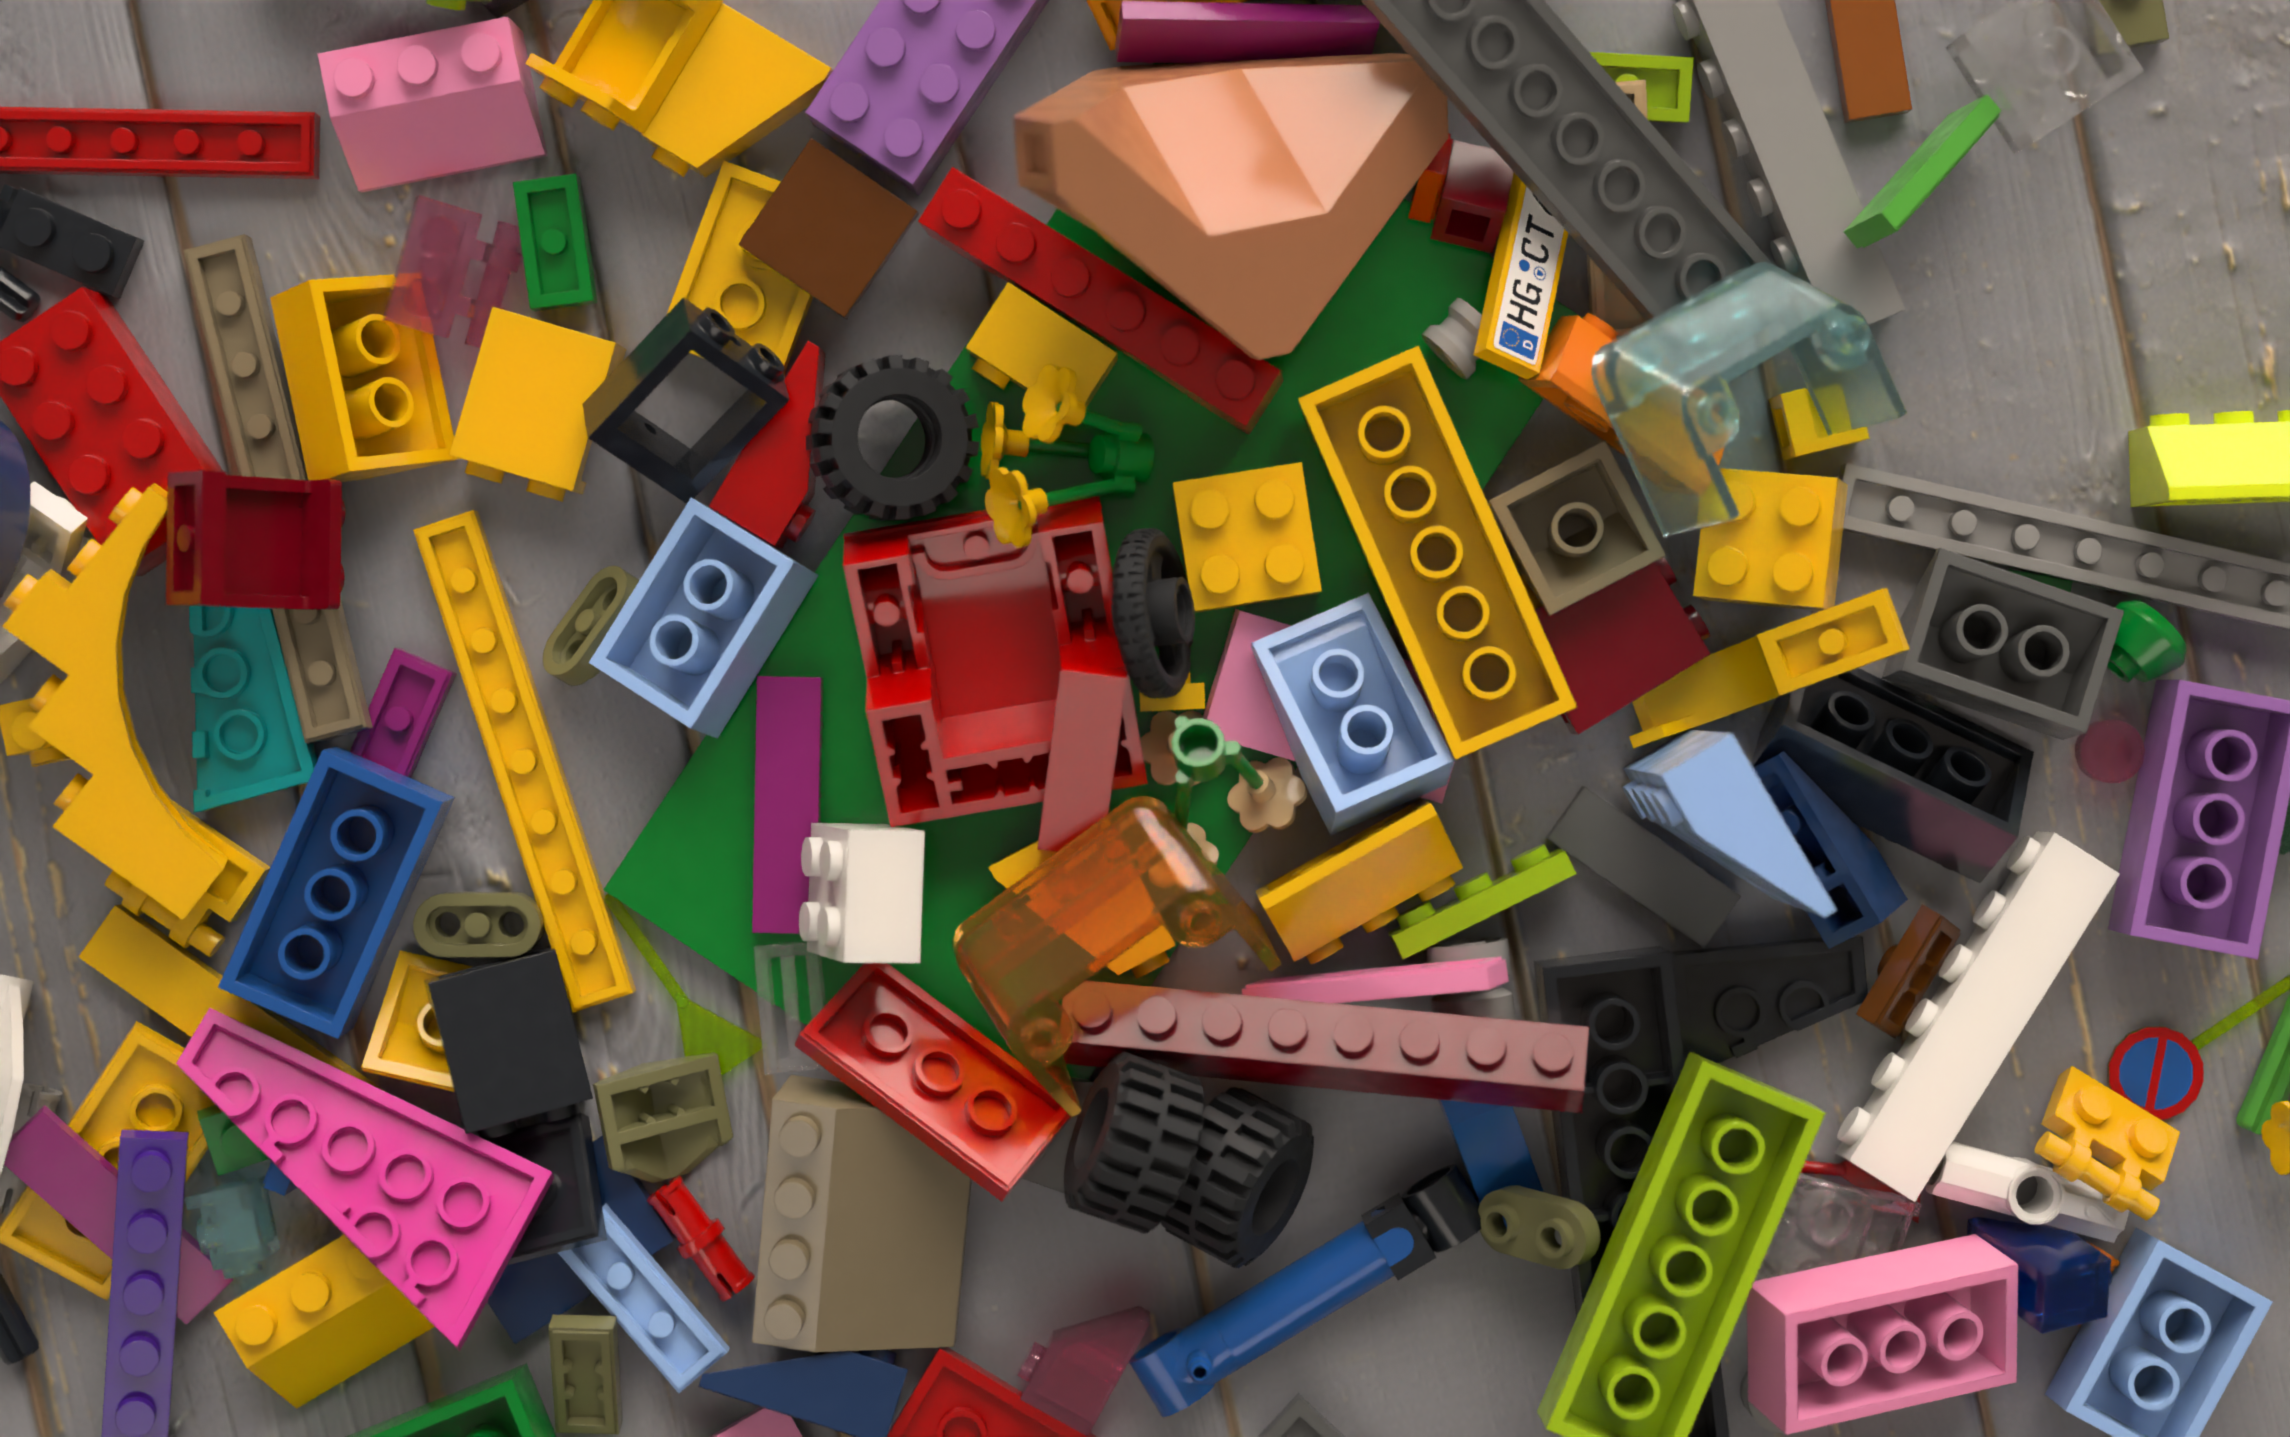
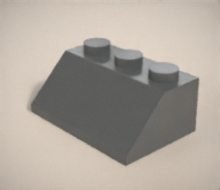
(2005, 645)

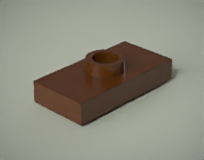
(1908, 971)

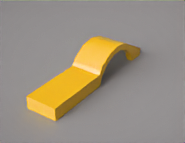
(1772, 666)

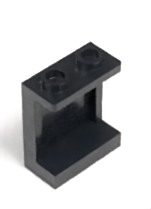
(509, 1042)

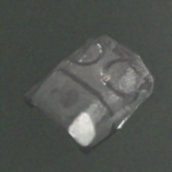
(1835, 1225)

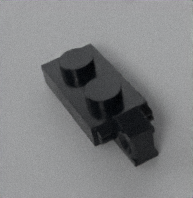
(67, 241)

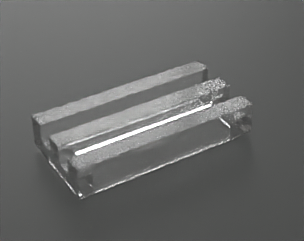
(786, 951)

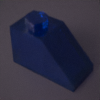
(2058, 1272)

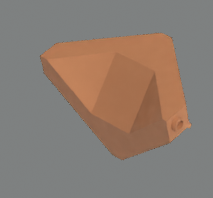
(1238, 176)

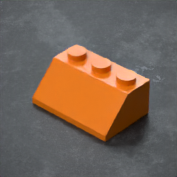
(1567, 375)

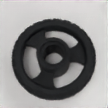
(1152, 609)

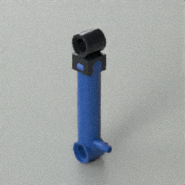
(1387, 1243)

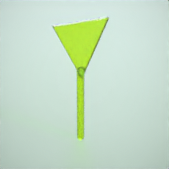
(700, 1028)

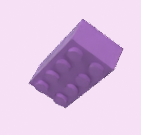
(918, 79)
(2205, 819)

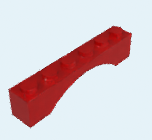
(1101, 299)

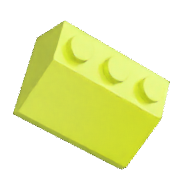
(2210, 462)

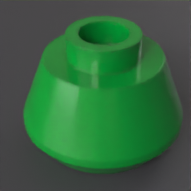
(2145, 644)

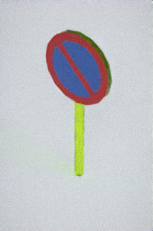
(2163, 1067)

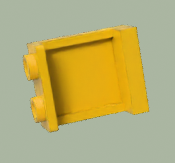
(625, 58)
(528, 402)

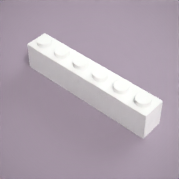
(1975, 1013)

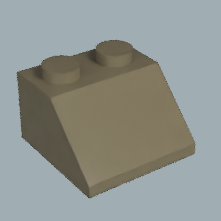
(1575, 529)

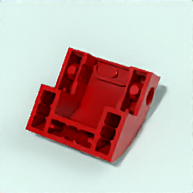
(970, 650)

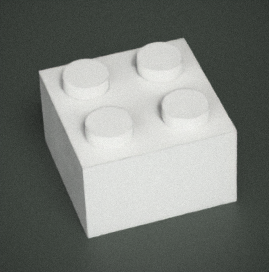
(863, 892)

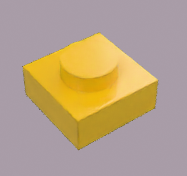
(1190, 697)

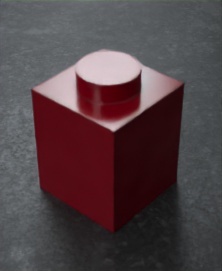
(1473, 198)

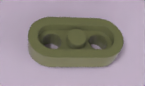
(586, 624)
(481, 924)
(1531, 1227)

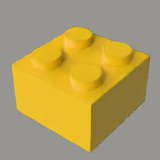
(1247, 537)
(1779, 547)

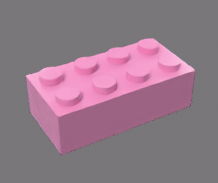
(1882, 1333)

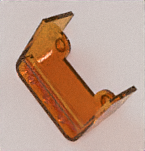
(1084, 912)

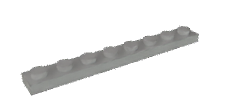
(2067, 546)

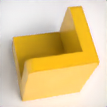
(1801, 428)

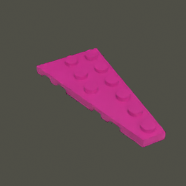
(400, 1183)

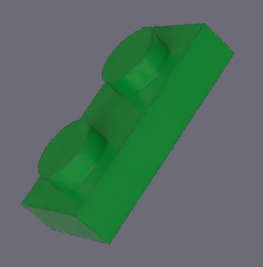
(555, 242)

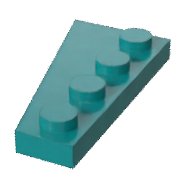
(244, 709)

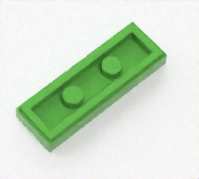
(1923, 172)

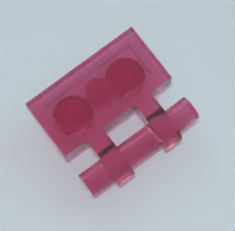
(434, 268)

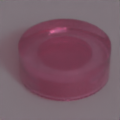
(2110, 751)

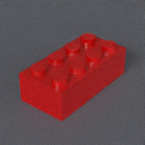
(97, 411)

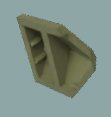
(663, 1116)

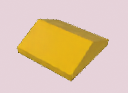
(406, 1032)

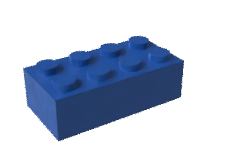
(336, 892)

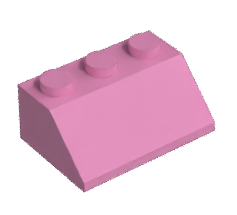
(433, 104)

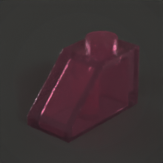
(1081, 1366)

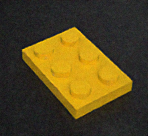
(731, 280)

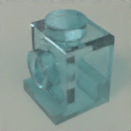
(235, 1225)

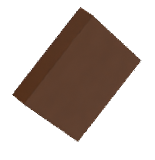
(828, 228)

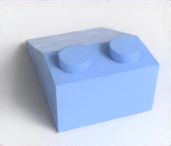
(1352, 714)

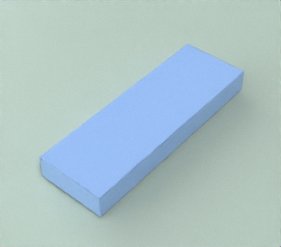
(647, 1303)

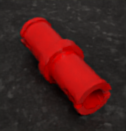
(700, 1238)

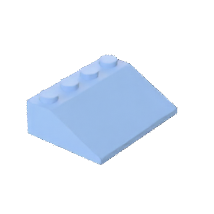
(1715, 802)

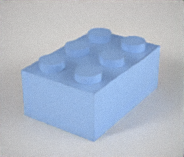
(703, 619)
(2162, 1348)

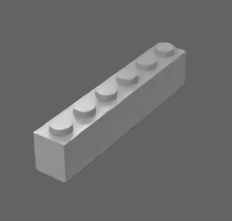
(1787, 149)

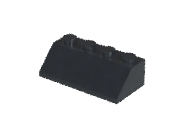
(1904, 768)

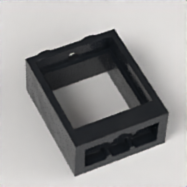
(652, 451)

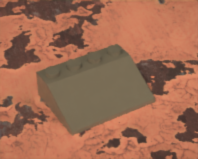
(856, 1228)

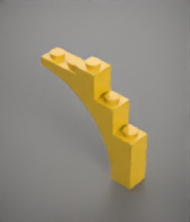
(79, 628)

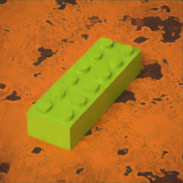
(1681, 1257)

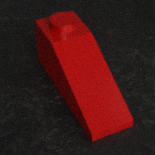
(773, 475)

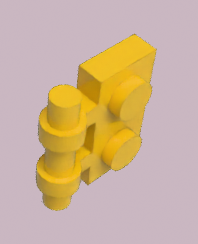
(225, 896)
(2113, 1131)

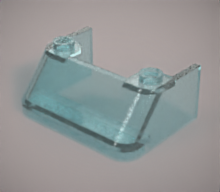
(1672, 394)

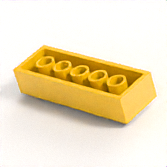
(1436, 553)

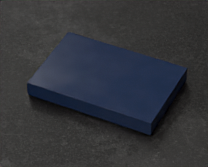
(547, 1285)

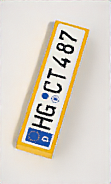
(1521, 285)

